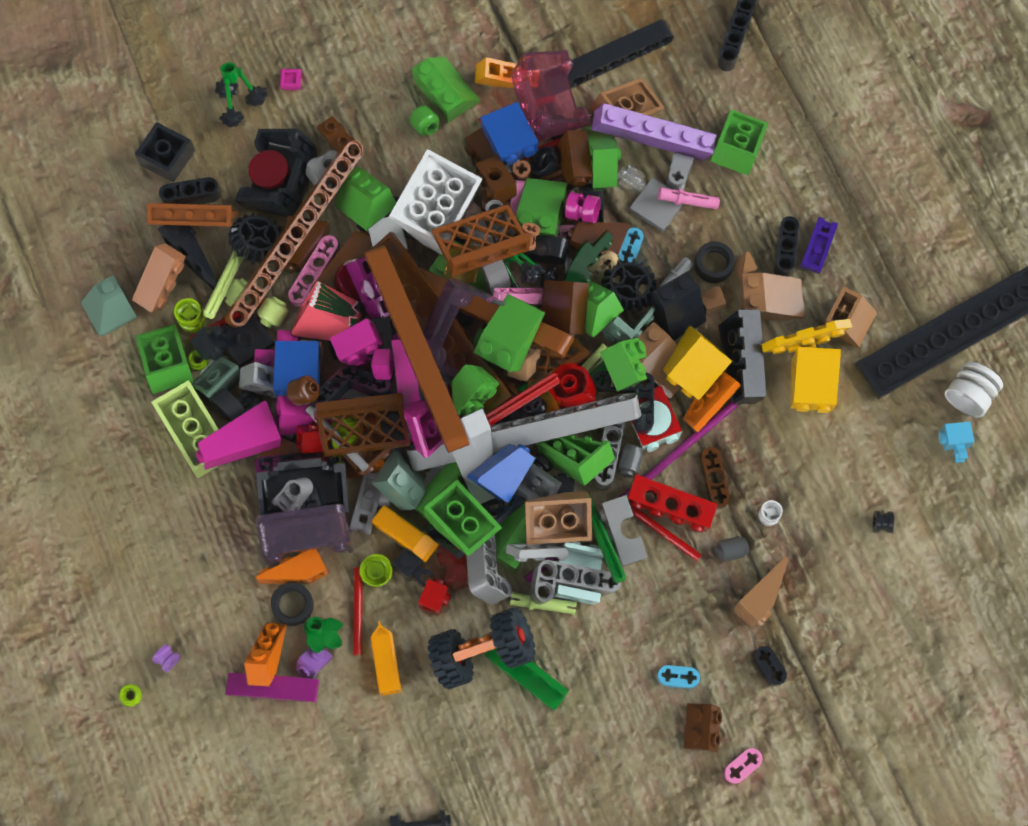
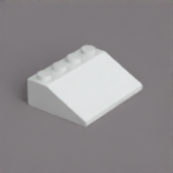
(434, 197)

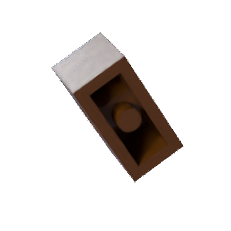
(496, 179)

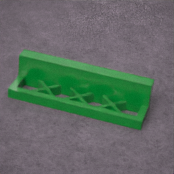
(533, 680)

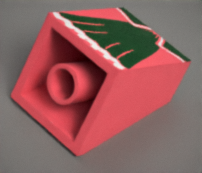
(325, 313)

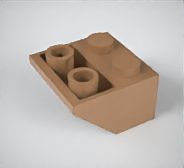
(857, 309)

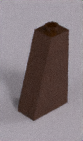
(353, 249)

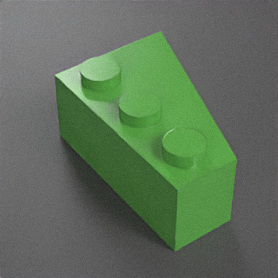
(577, 456)

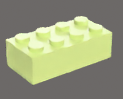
(186, 422)

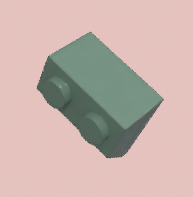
(400, 483)

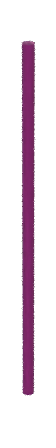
(669, 458)

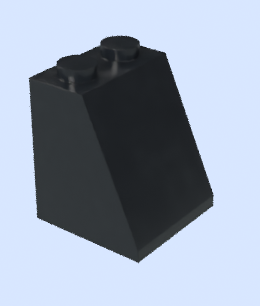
(678, 305)

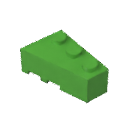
(603, 157)

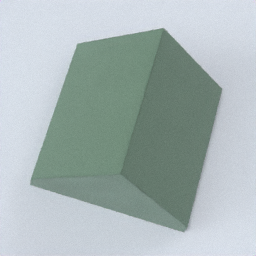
(218, 375)

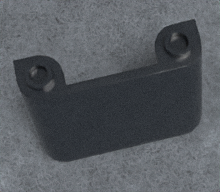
(289, 196)
(276, 470)

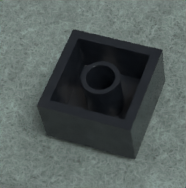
(164, 152)

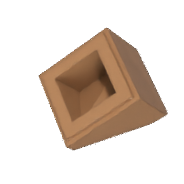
(745, 264)
(713, 300)

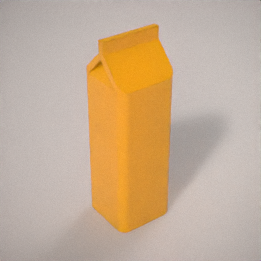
(404, 533)
(385, 661)

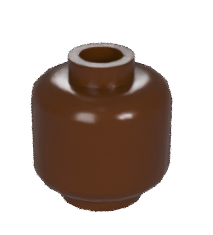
(303, 390)

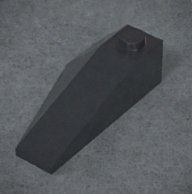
(184, 241)

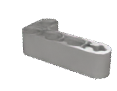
(495, 273)
(617, 430)
(483, 574)
(577, 580)

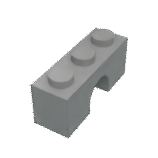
(613, 514)

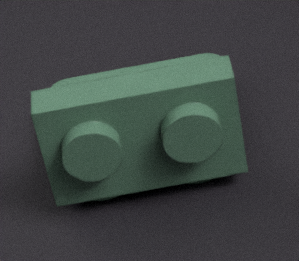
(619, 331)

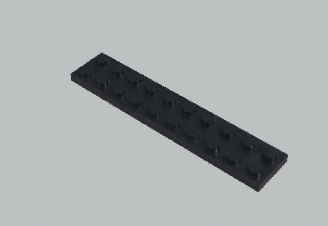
(946, 335)

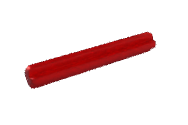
(522, 398)

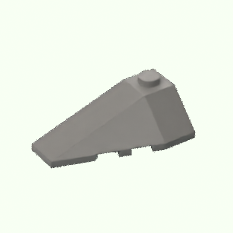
(476, 453)

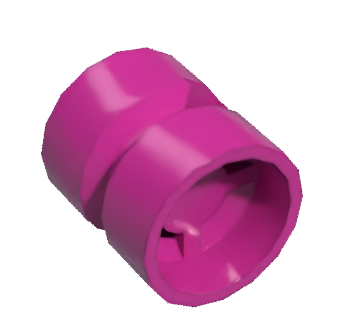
(581, 207)

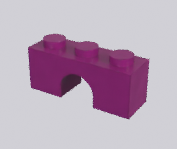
(367, 288)

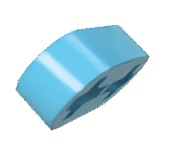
(634, 248)
(677, 682)

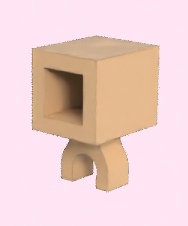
(528, 367)

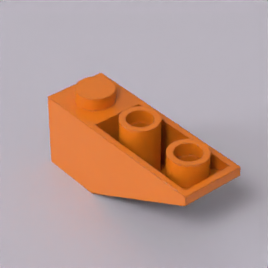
(301, 569)
(265, 655)

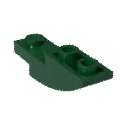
(585, 256)

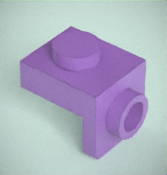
(311, 663)

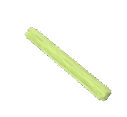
(223, 285)

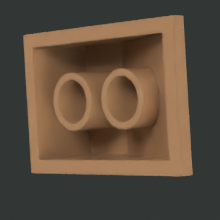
(631, 96)
(773, 295)
(658, 351)
(559, 518)
(757, 603)

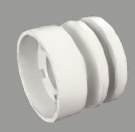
(974, 389)

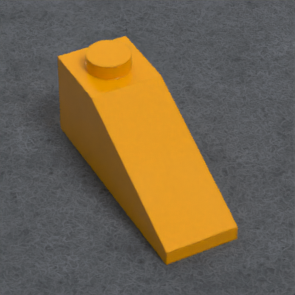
(494, 73)

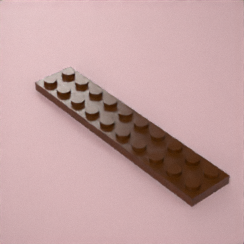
(423, 298)

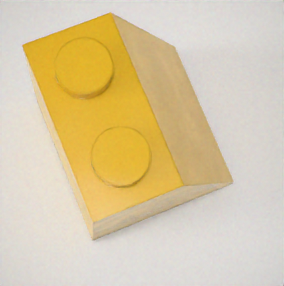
(695, 364)
(814, 379)

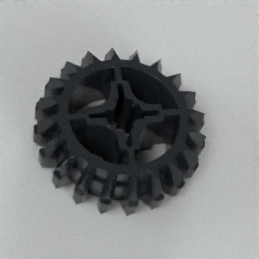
(256, 233)
(632, 275)

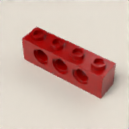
(704, 509)

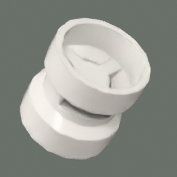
(773, 510)

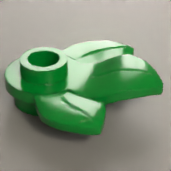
(324, 635)

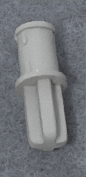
(684, 266)

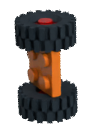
(453, 655)

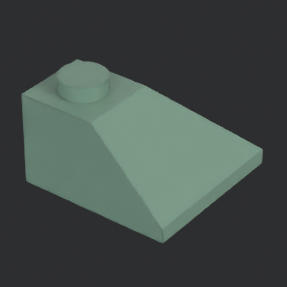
(107, 306)

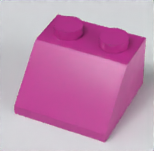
(422, 428)

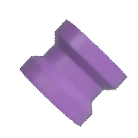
(166, 658)

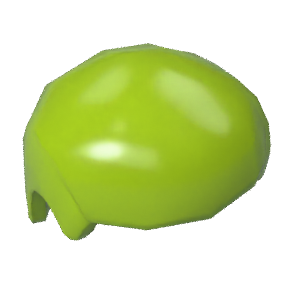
(376, 570)

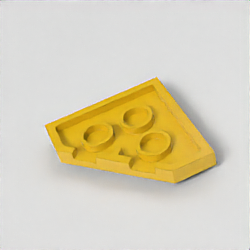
(807, 337)

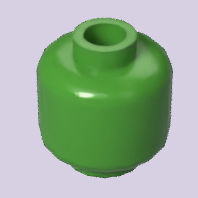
(424, 120)

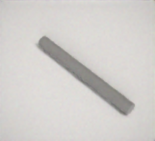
(355, 457)

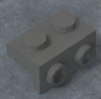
(537, 484)

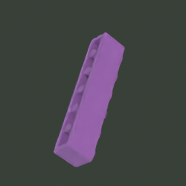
(653, 131)

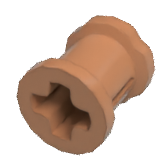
(521, 166)
(532, 230)

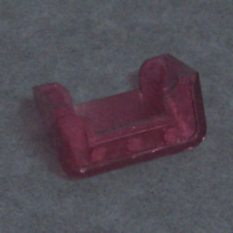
(546, 93)

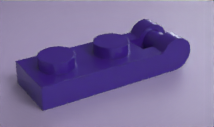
(819, 246)

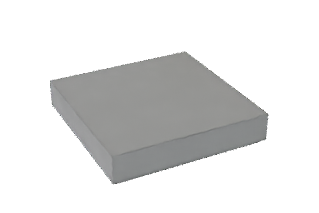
(654, 211)

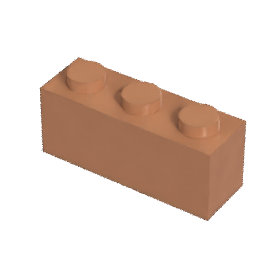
(159, 278)

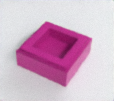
(290, 79)

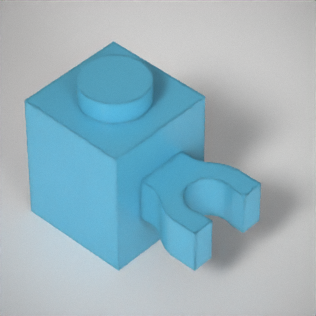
(957, 437)

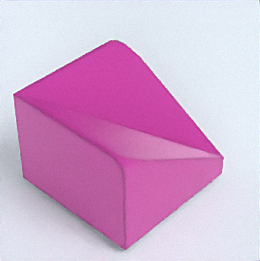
(382, 364)

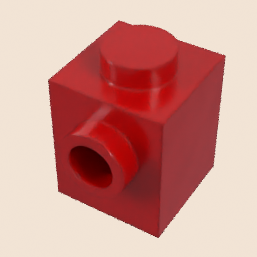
(309, 439)
(434, 596)

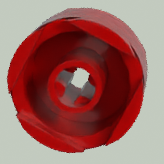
(574, 387)

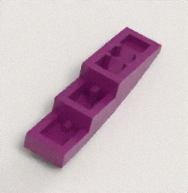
(281, 688)

